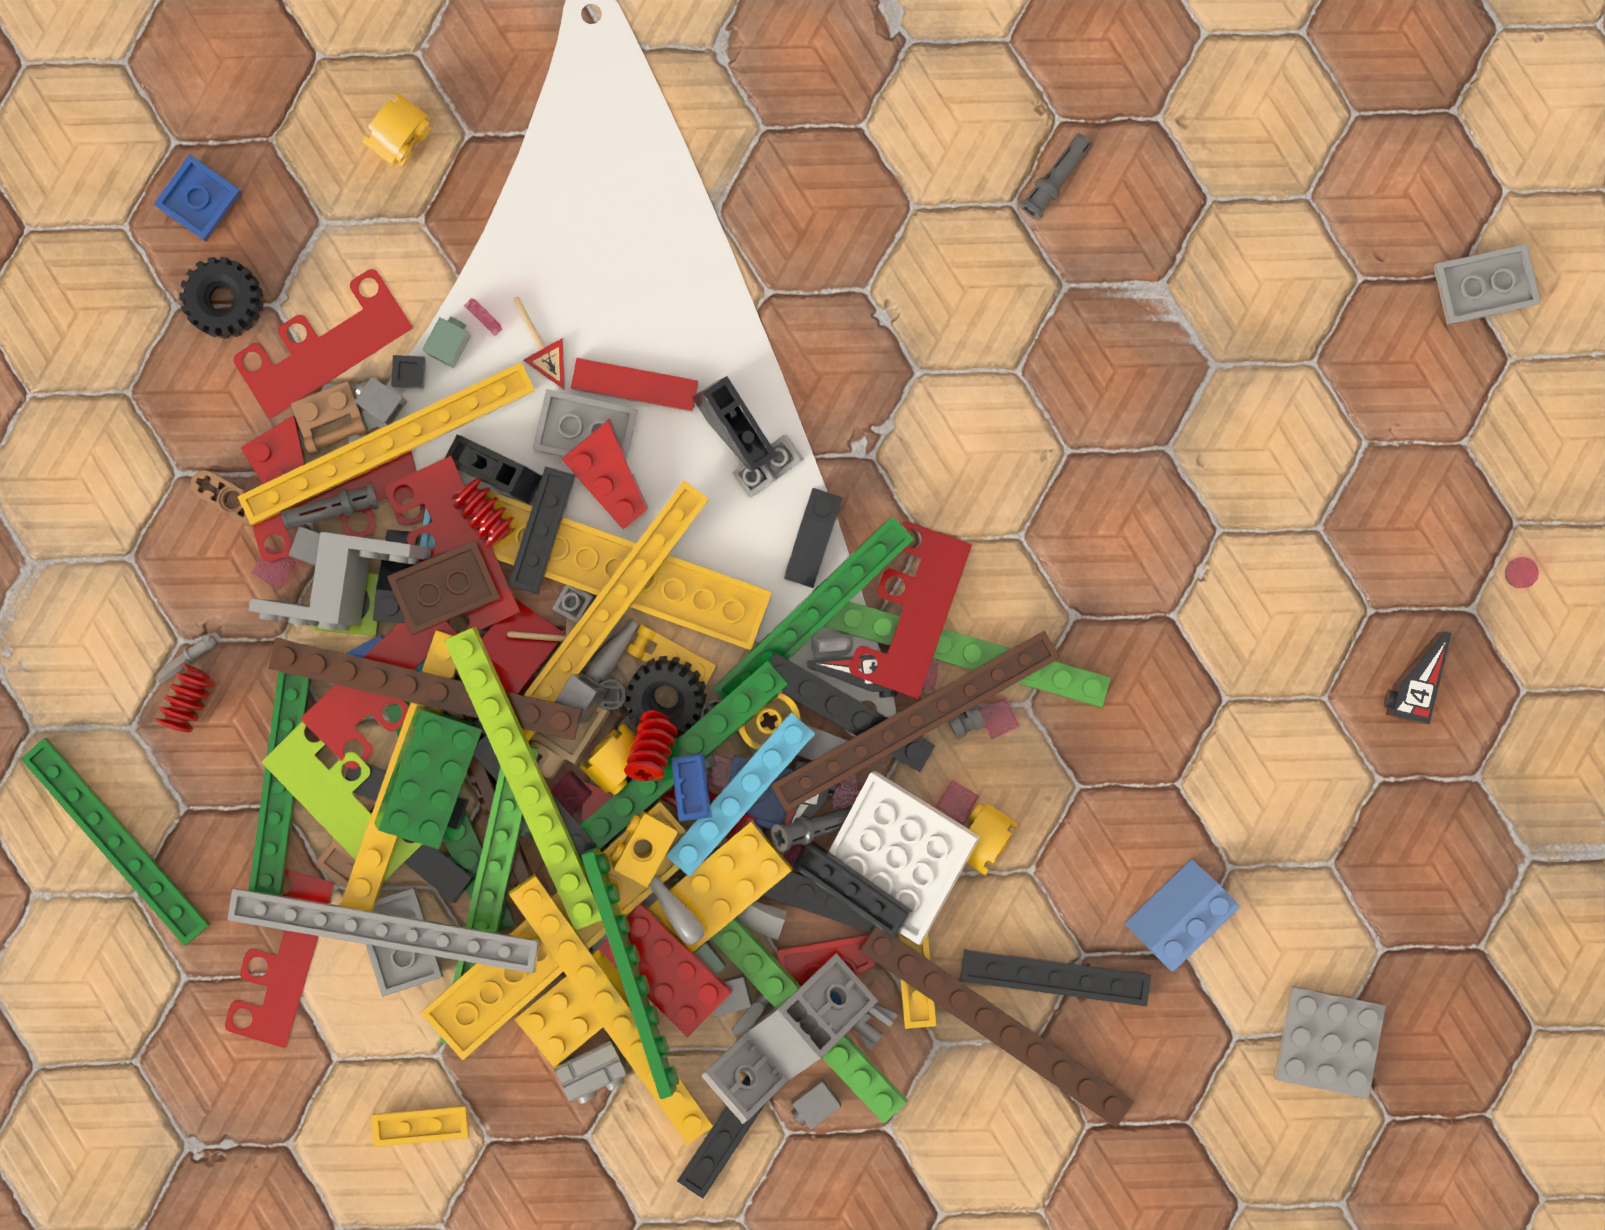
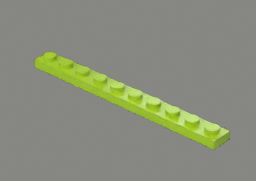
(524, 777)

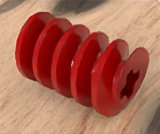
(483, 513)
(186, 699)
(651, 747)

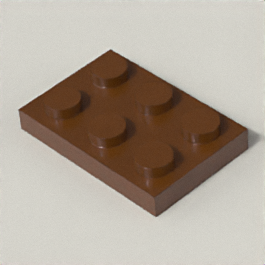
(443, 588)

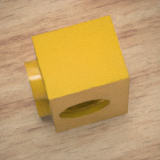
(643, 867)

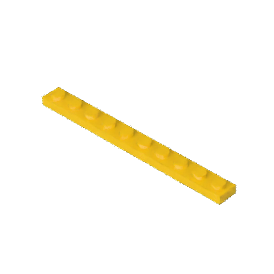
(386, 444)
(618, 594)
(378, 846)
(603, 1000)

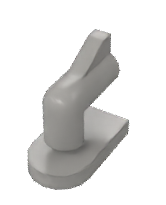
(831, 645)
(869, 1033)

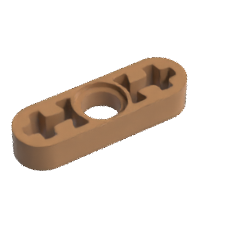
(209, 496)

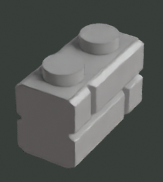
(591, 1071)

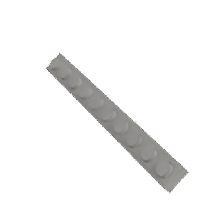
(384, 930)

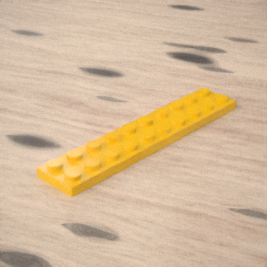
(675, 593)
(714, 894)
(491, 995)

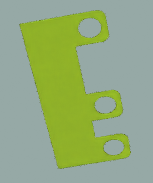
(328, 793)

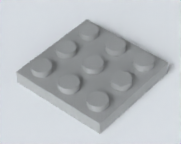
(1329, 1042)

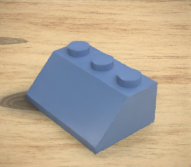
(1182, 915)

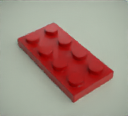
(676, 976)

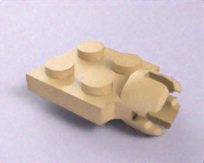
(557, 750)

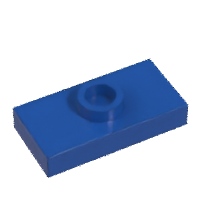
(691, 787)

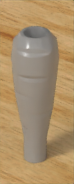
(606, 659)
(680, 917)

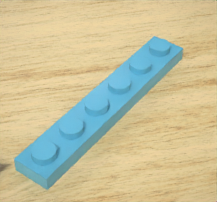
(740, 794)

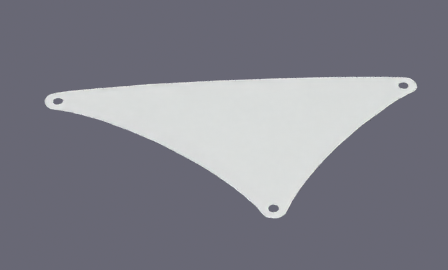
(633, 271)

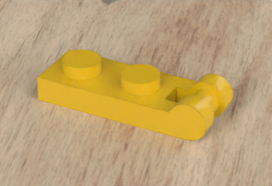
(670, 649)

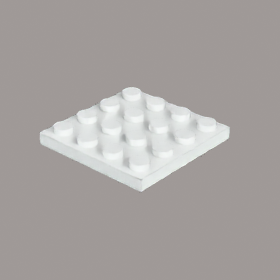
(904, 849)

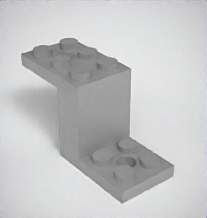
(339, 581)
(789, 1038)

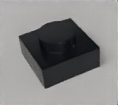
(408, 372)

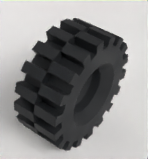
(199, 291)
(667, 673)

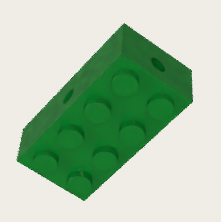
(427, 777)

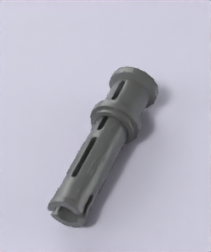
(1048, 188)
(293, 517)
(804, 829)

